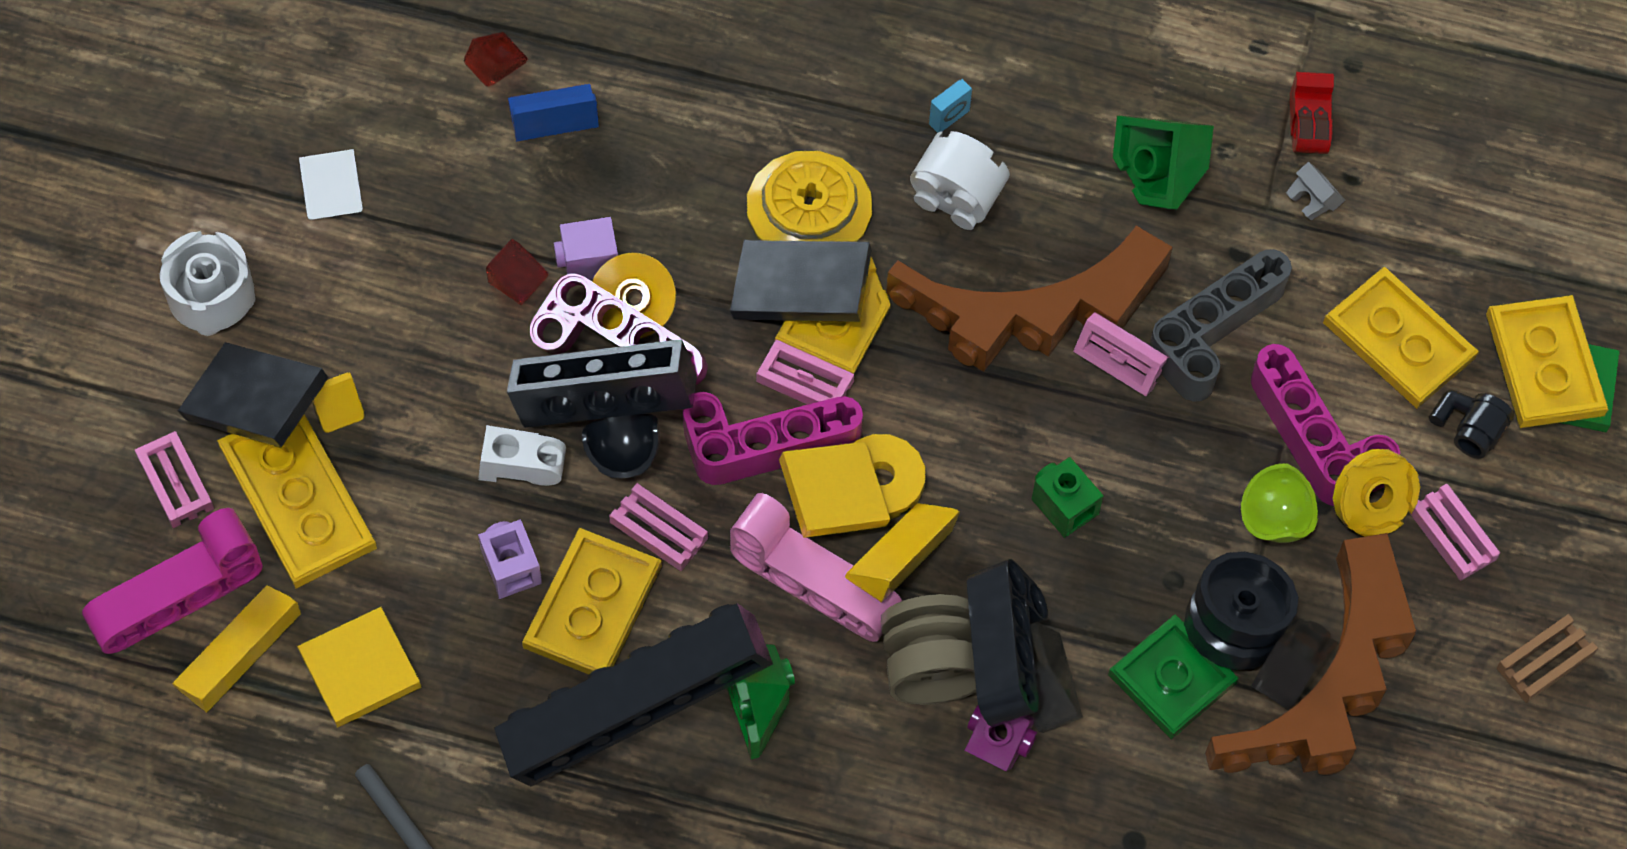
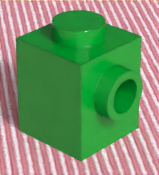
(1066, 496)

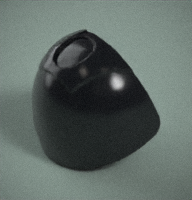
(622, 444)

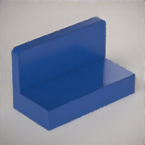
(553, 112)

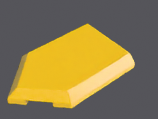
(841, 341)

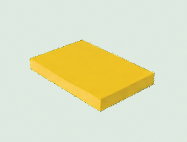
(1400, 337)
(1546, 361)
(592, 603)

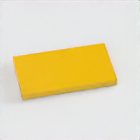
(299, 502)

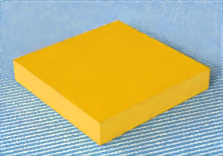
(834, 489)
(359, 667)

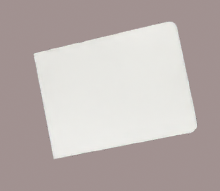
(330, 184)

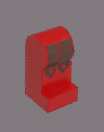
(1311, 112)

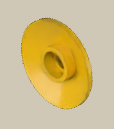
(640, 273)

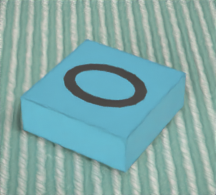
(950, 106)

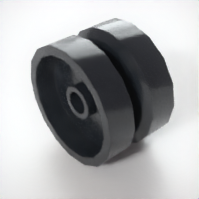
(1240, 610)

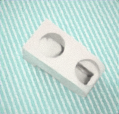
(521, 456)

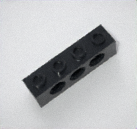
(602, 383)

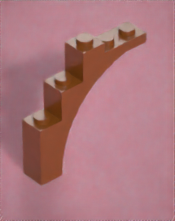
(1039, 316)
(1318, 726)

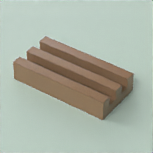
(1574, 637)

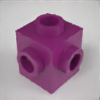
(993, 748)

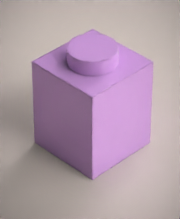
(585, 246)

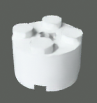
(958, 178)
(207, 281)

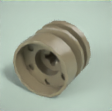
(929, 649)

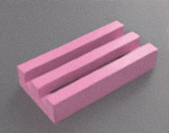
(1122, 348)
(811, 363)
(188, 509)
(680, 521)
(1466, 522)

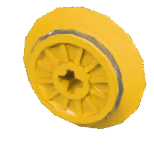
(780, 189)

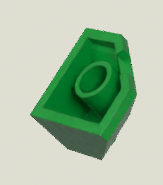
(1162, 157)
(762, 701)

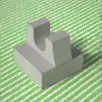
(1322, 192)

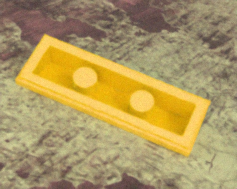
(902, 549)
(237, 647)

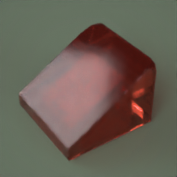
(493, 57)
(515, 272)

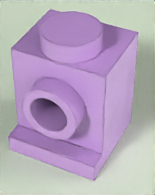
(515, 573)

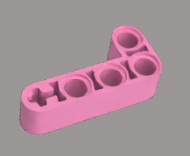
(804, 568)

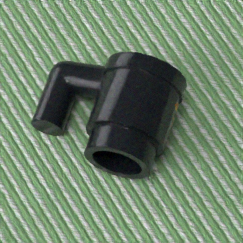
(1483, 421)

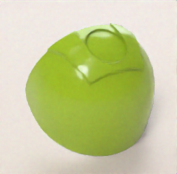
(1279, 505)

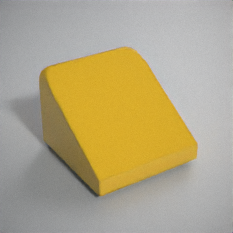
(338, 403)

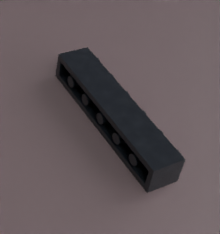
(633, 694)

